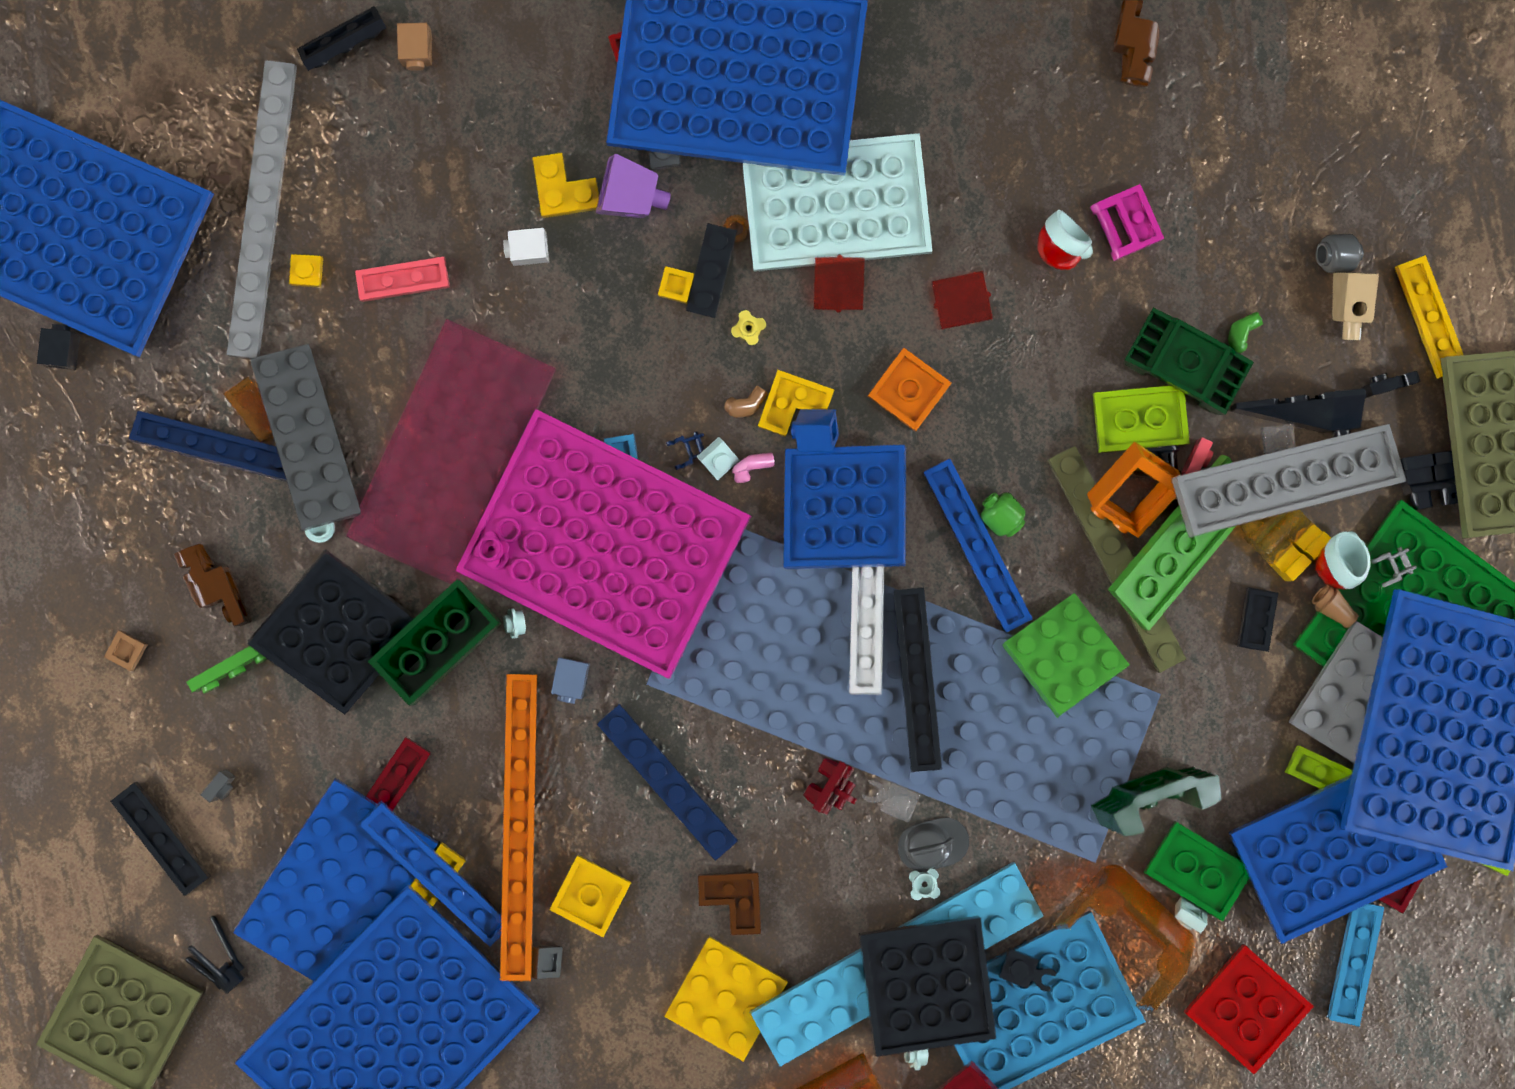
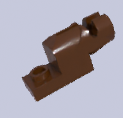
(1137, 42)
(212, 585)

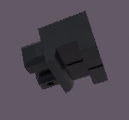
(1428, 474)

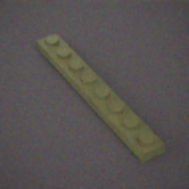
(1111, 551)

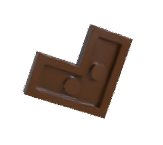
(737, 891)

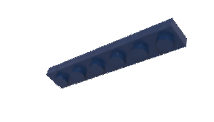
(207, 445)
(667, 782)

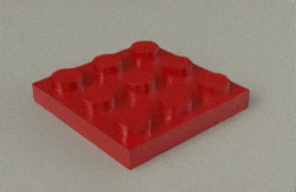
(1248, 1009)

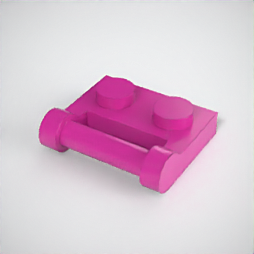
(1136, 218)

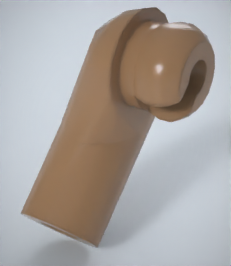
(746, 406)

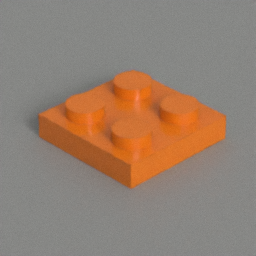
(909, 389)

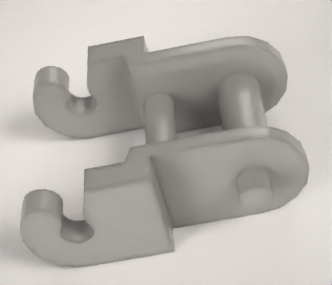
(1397, 576)

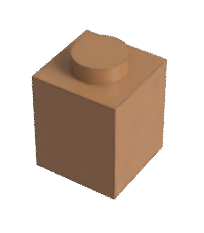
(414, 45)

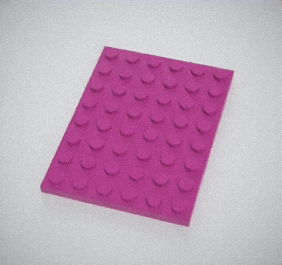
(605, 543)

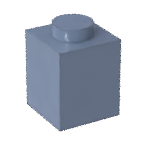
(570, 680)

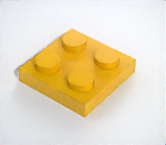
(590, 896)

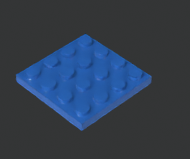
(845, 507)

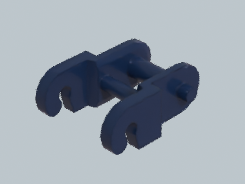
(697, 437)

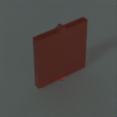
(839, 283)
(962, 300)

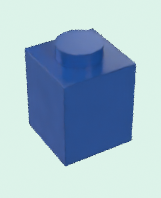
(815, 430)

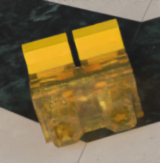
(1286, 542)

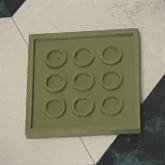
(119, 1017)

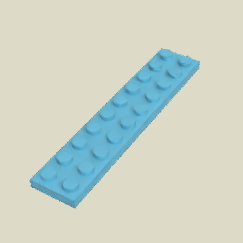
(837, 994)

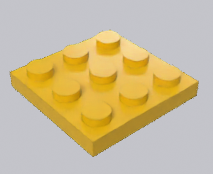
(720, 995)

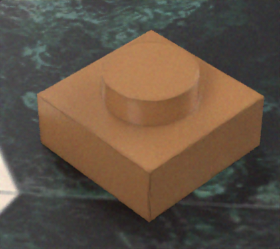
(125, 650)

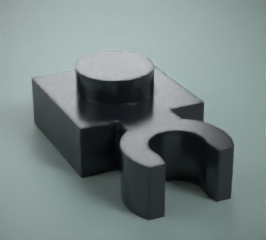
(1382, 384)
(1022, 969)

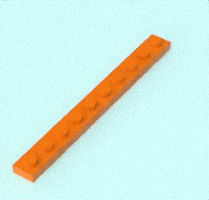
(518, 828)

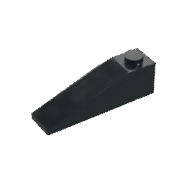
(1326, 413)

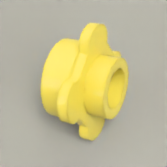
(750, 336)

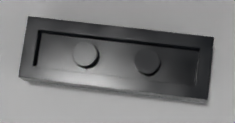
(341, 38)
(711, 270)

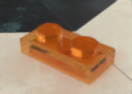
(249, 406)

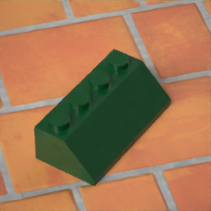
(435, 642)

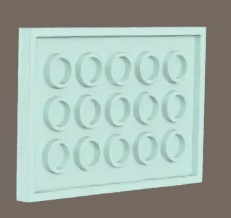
(867, 213)

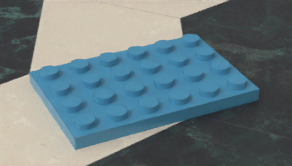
(1043, 1028)

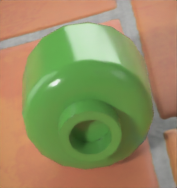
(1003, 514)

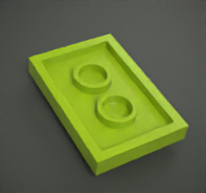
(1140, 415)

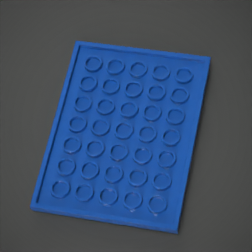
(740, 80)
(89, 230)
(1439, 734)
(394, 1011)

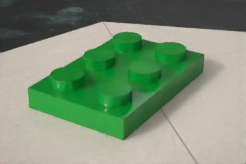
(1198, 871)

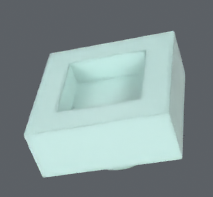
(718, 458)
(1190, 915)

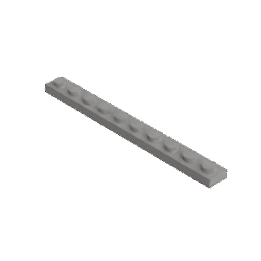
(261, 210)

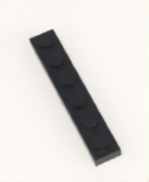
(917, 679)

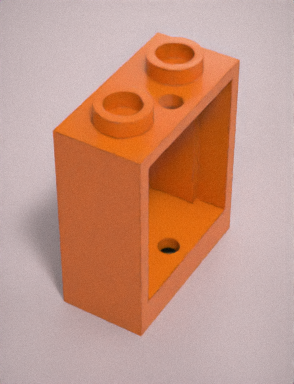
(1150, 506)

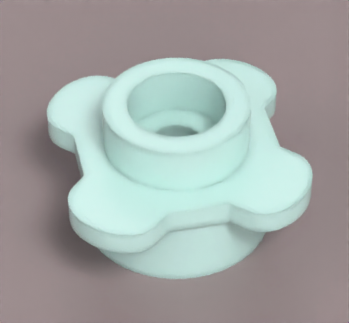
(514, 623)
(930, 890)
(916, 1058)

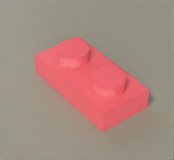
(1199, 456)

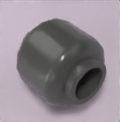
(1339, 253)

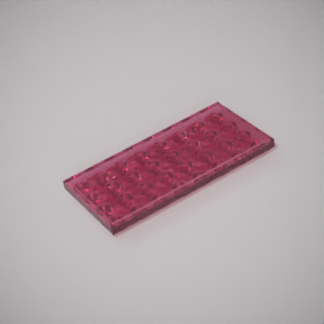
(450, 450)

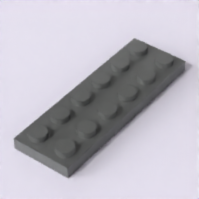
(305, 437)

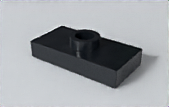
(1257, 619)

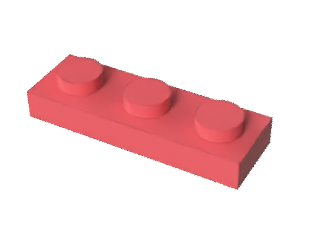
(402, 279)

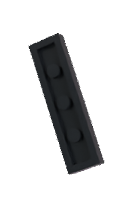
(160, 838)

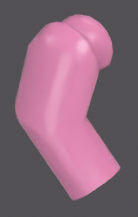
(751, 462)

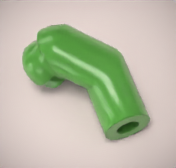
(1240, 329)

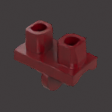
(836, 790)

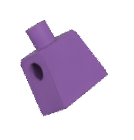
(629, 190)

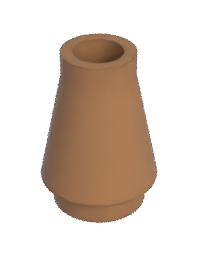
(1333, 605)

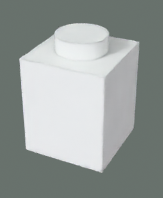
(526, 246)

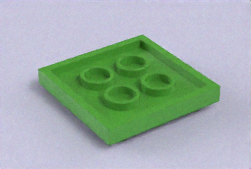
(1065, 655)

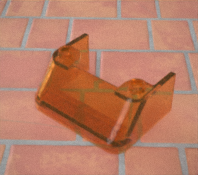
(1115, 890)

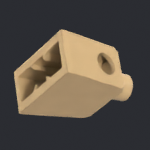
(1354, 290)

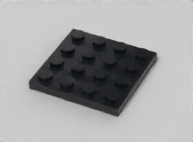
(331, 631)
(927, 986)

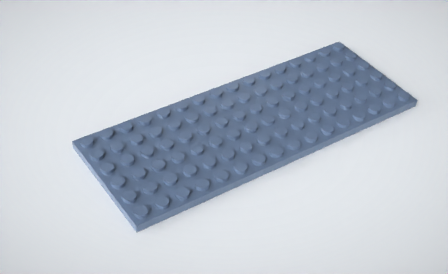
(780, 661)

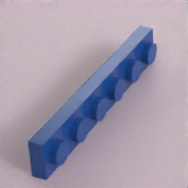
(977, 545)
(433, 872)

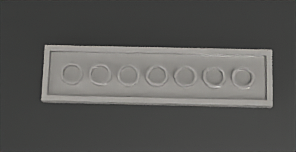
(1288, 480)

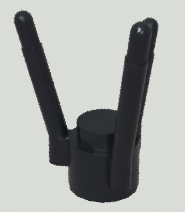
(226, 976)

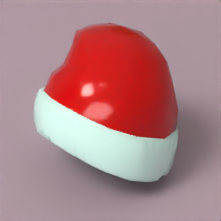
(1063, 242)
(1343, 561)

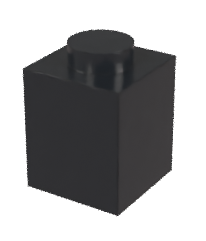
(58, 347)

